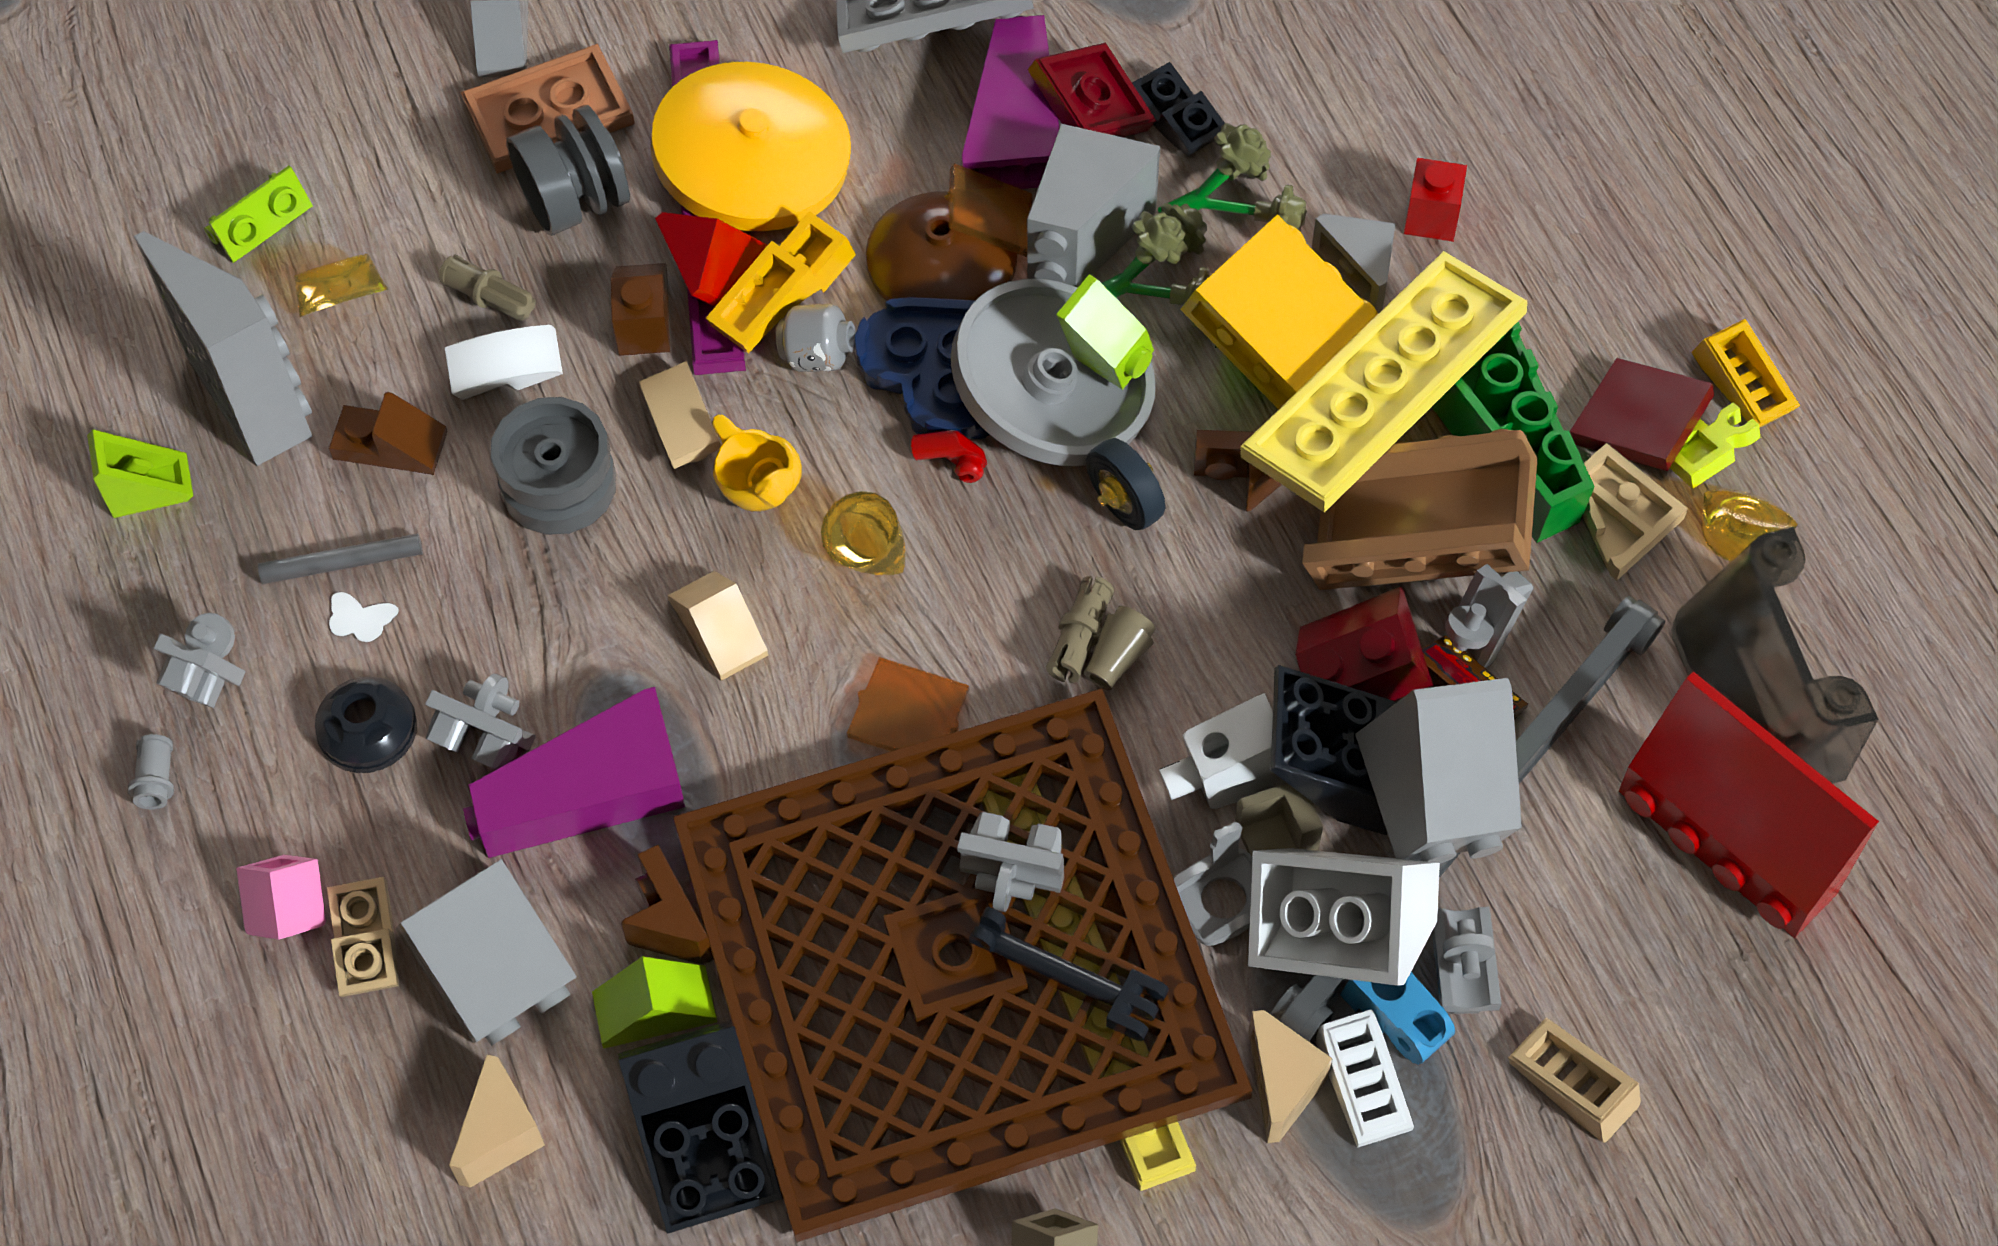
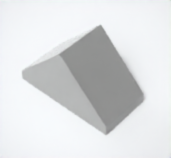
(500, 36)
(1358, 251)

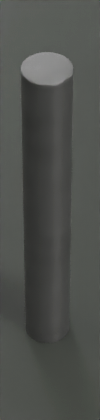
(340, 558)

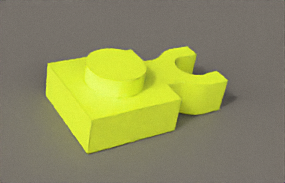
(1713, 446)

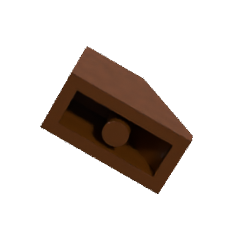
(640, 309)

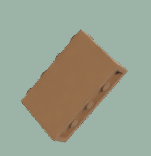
(1431, 513)

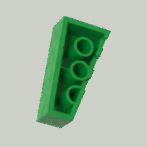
(1508, 394)

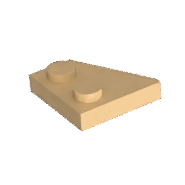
(1626, 510)

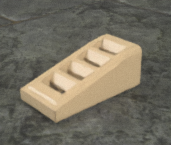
(1600, 1121)

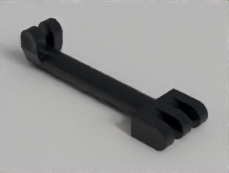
(1123, 999)

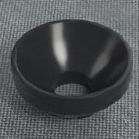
(372, 743)

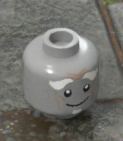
(815, 338)

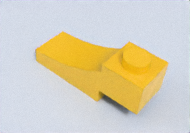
(780, 280)

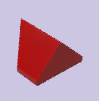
(708, 253)

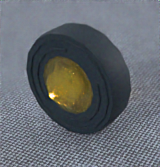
(1125, 484)

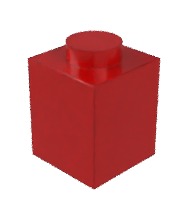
(1435, 199)

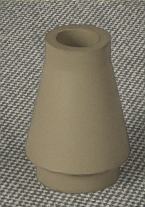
(1120, 644)

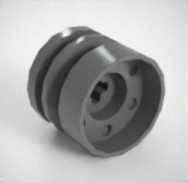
(574, 167)

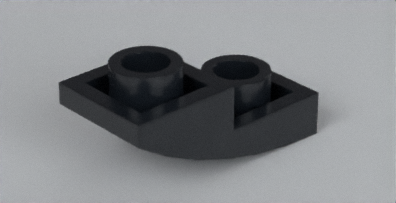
(1180, 115)

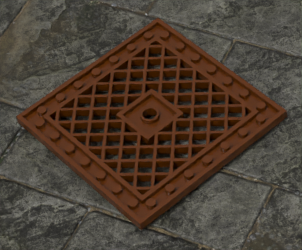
(987, 1145)

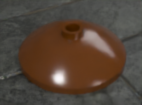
(912, 261)

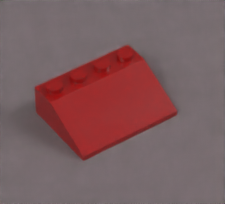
(1746, 806)

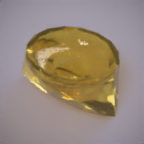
(337, 283)
(1737, 518)
(864, 534)

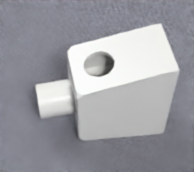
(1226, 756)

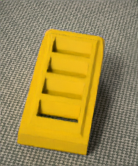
(1750, 352)

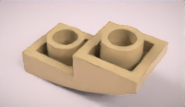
(680, 415)
(363, 937)

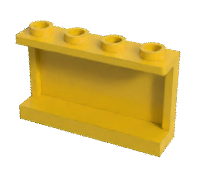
(1278, 311)

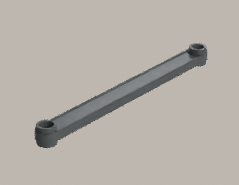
(1629, 629)

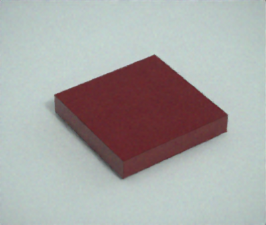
(1092, 91)
(1642, 413)

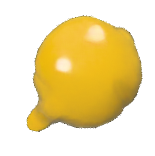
(754, 467)

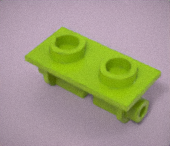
(259, 214)

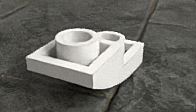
(501, 358)

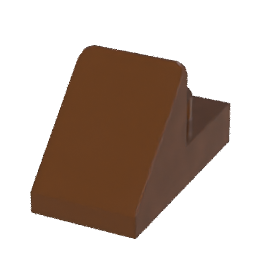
(389, 437)
(1220, 458)
(669, 921)

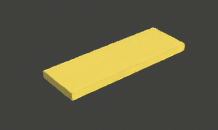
(1383, 381)

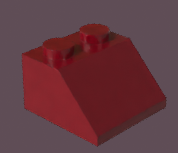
(1367, 647)

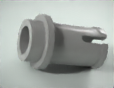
(151, 782)

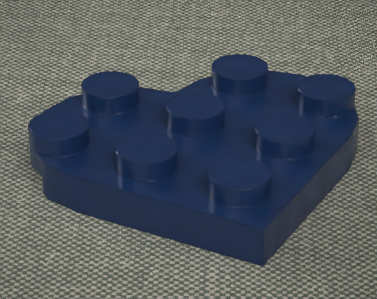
(910, 354)

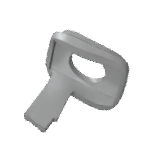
(1225, 862)

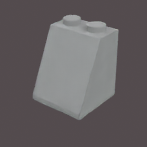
(1088, 203)
(1446, 770)
(487, 954)

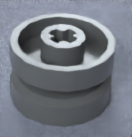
(553, 465)

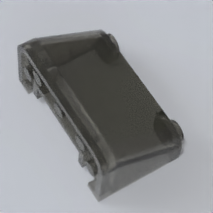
(1746, 650)

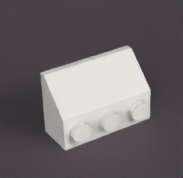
(1340, 914)

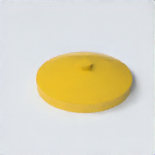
(750, 145)

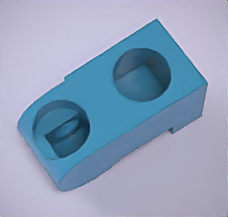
(1405, 1013)

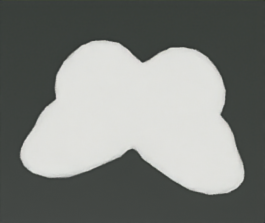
(363, 622)

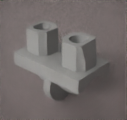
(1487, 613)
(199, 667)
(454, 719)
(1010, 867)
(1466, 961)

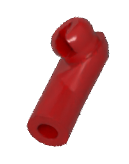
(956, 448)

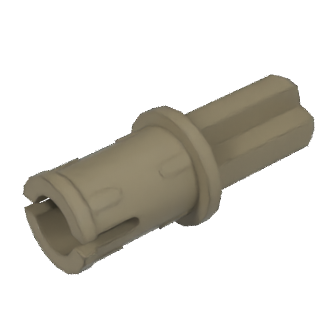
(486, 287)

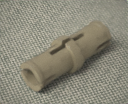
(1080, 629)

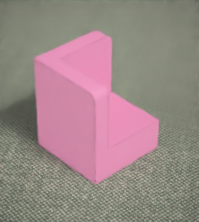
(281, 896)

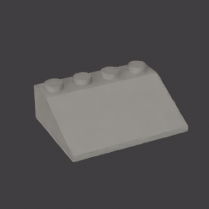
(231, 348)

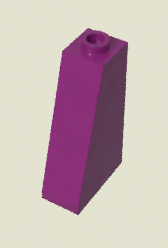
(1011, 119)
(580, 782)

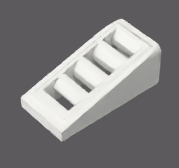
(1366, 1028)

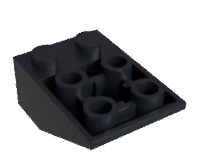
(1318, 747)
(699, 1126)

